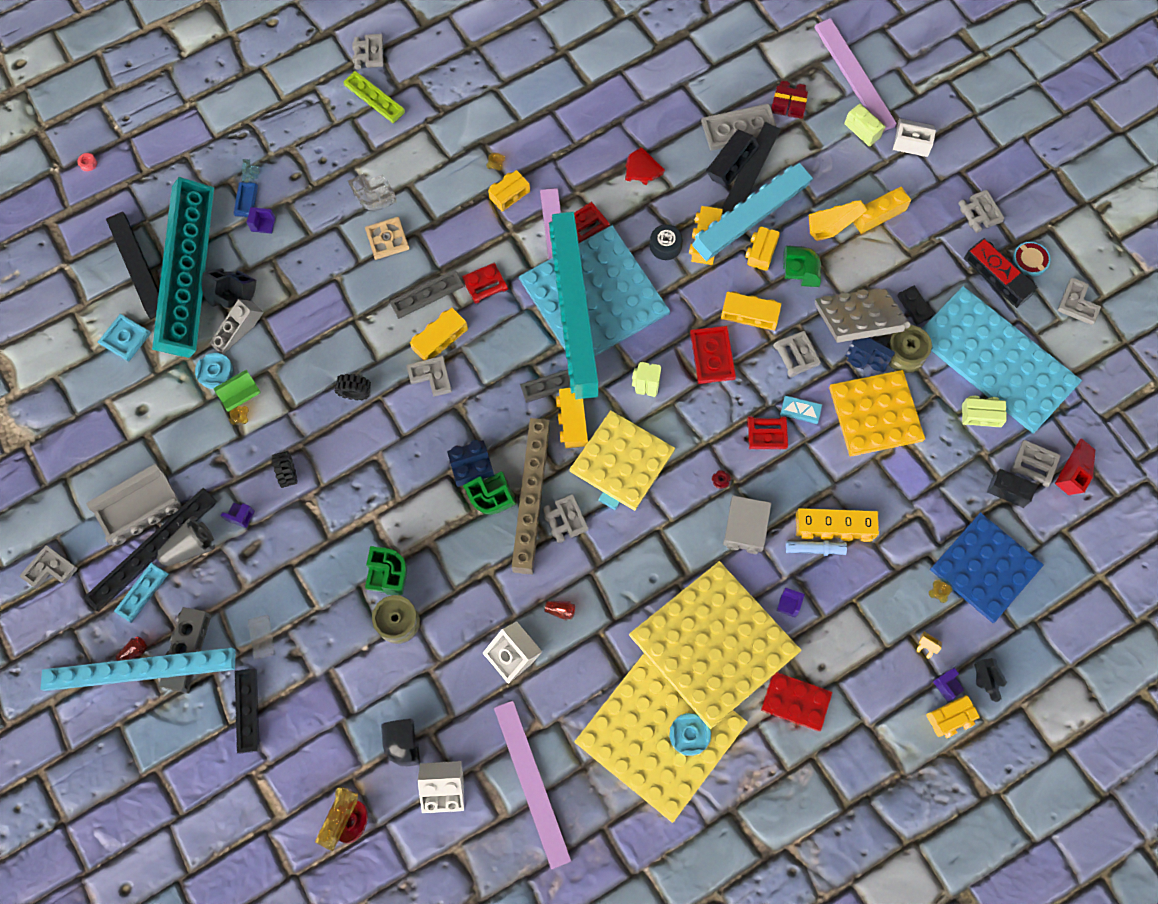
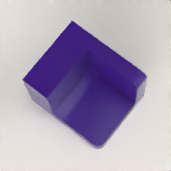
(261, 220)
(239, 514)
(790, 602)
(949, 685)

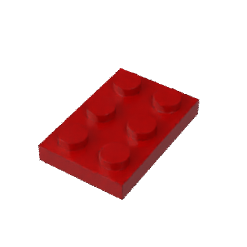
(712, 354)
(796, 701)

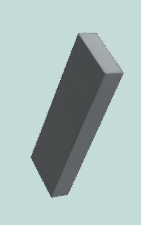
(545, 386)

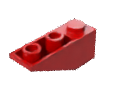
(1078, 469)

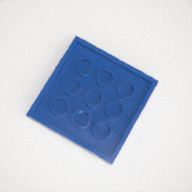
(986, 567)

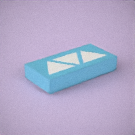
(801, 409)

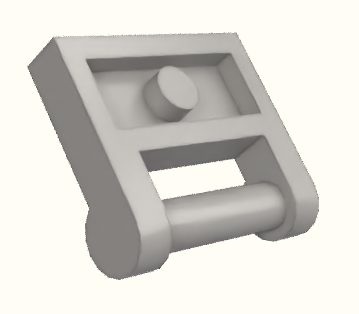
(802, 351)
(1037, 457)

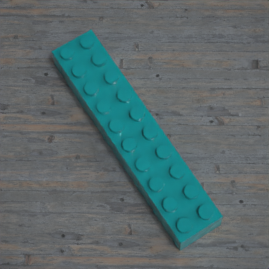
(183, 268)
(573, 306)

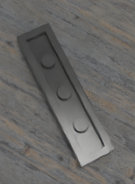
(426, 294)

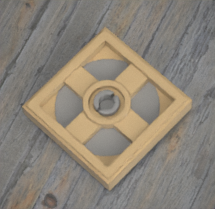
(387, 238)

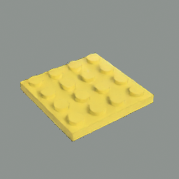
(622, 460)

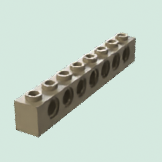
(531, 496)

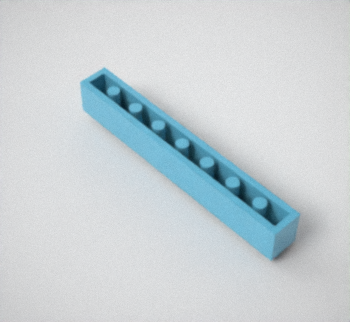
(751, 212)

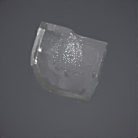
(372, 193)

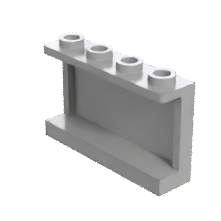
(134, 504)

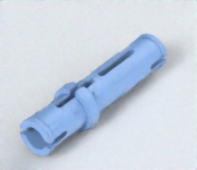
(816, 547)

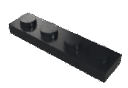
(247, 711)

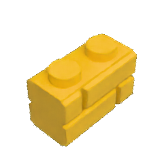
(509, 190)
(763, 248)
(952, 716)

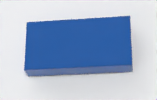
(245, 198)

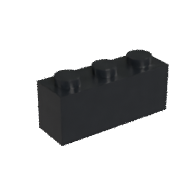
(732, 158)

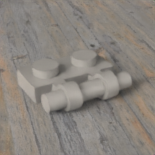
(373, 51)
(985, 208)
(571, 516)

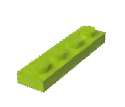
(374, 97)

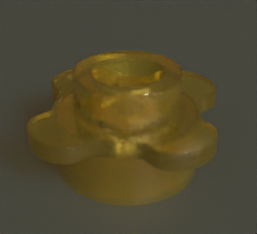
(493, 158)
(234, 415)
(946, 590)

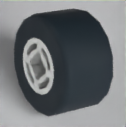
(666, 242)

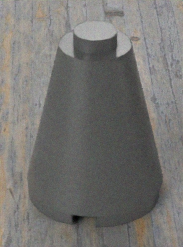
(186, 543)

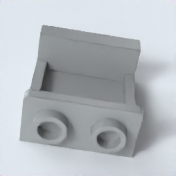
(747, 524)

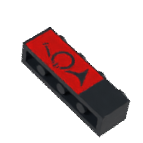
(1000, 272)

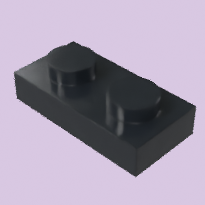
(915, 305)

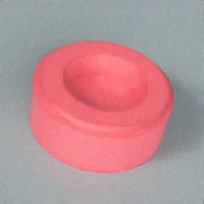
(87, 162)

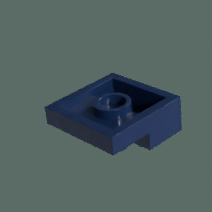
(869, 352)
(470, 462)

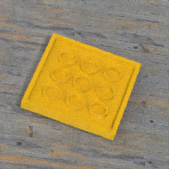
(876, 413)

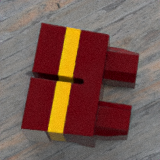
(797, 100)

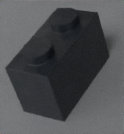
(1012, 488)

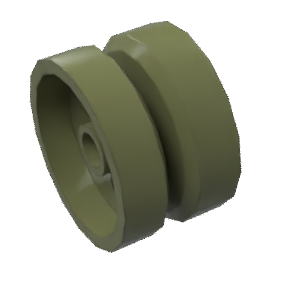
(910, 349)
(391, 608)

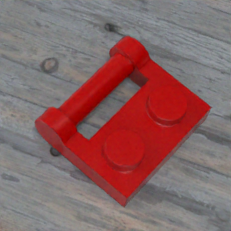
(587, 216)
(483, 278)
(767, 437)

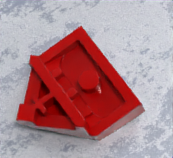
(642, 167)

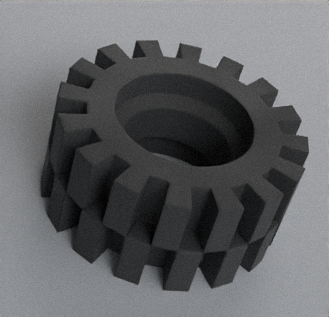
(352, 387)
(284, 469)

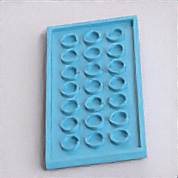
(999, 359)

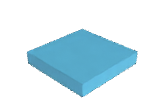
(124, 337)

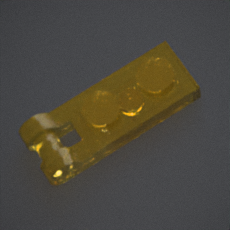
(337, 818)

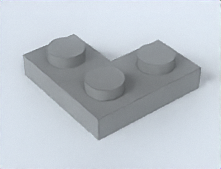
(1074, 305)
(431, 370)
(48, 563)

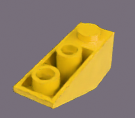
(830, 222)

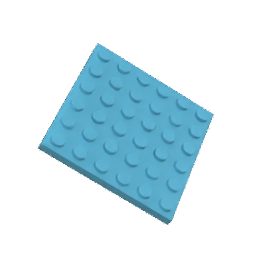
(615, 288)

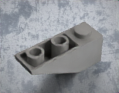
(237, 323)

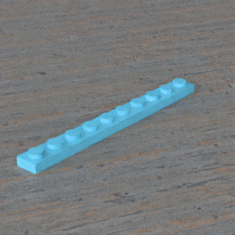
(138, 669)

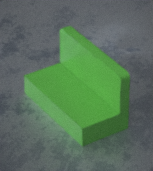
(237, 390)

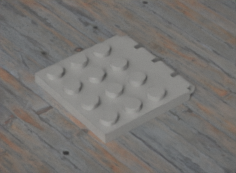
(861, 314)

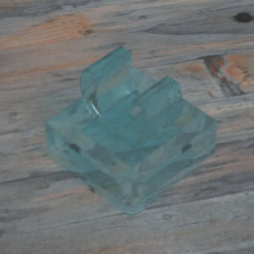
(248, 171)

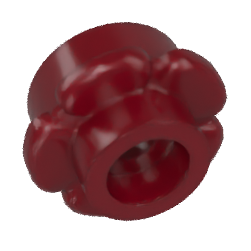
(721, 484)

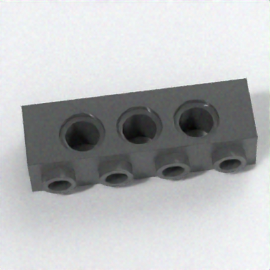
(194, 642)

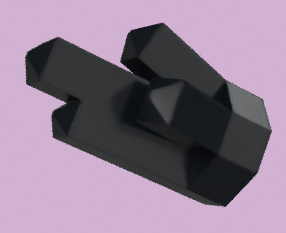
(990, 677)

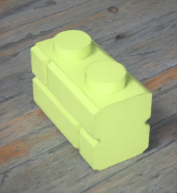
(864, 124)
(646, 379)
(984, 411)

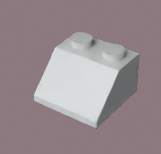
(512, 651)

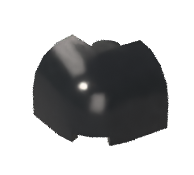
(227, 287)
(400, 742)

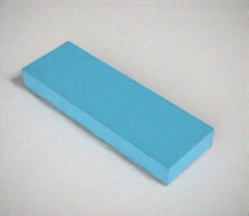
(141, 592)

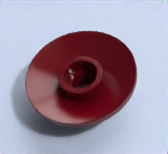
(356, 824)

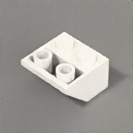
(914, 137)
(441, 787)

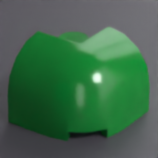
(802, 264)
(491, 495)
(386, 571)

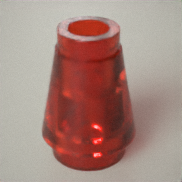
(560, 609)
(133, 649)

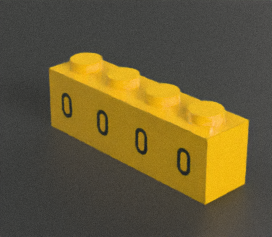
(837, 524)

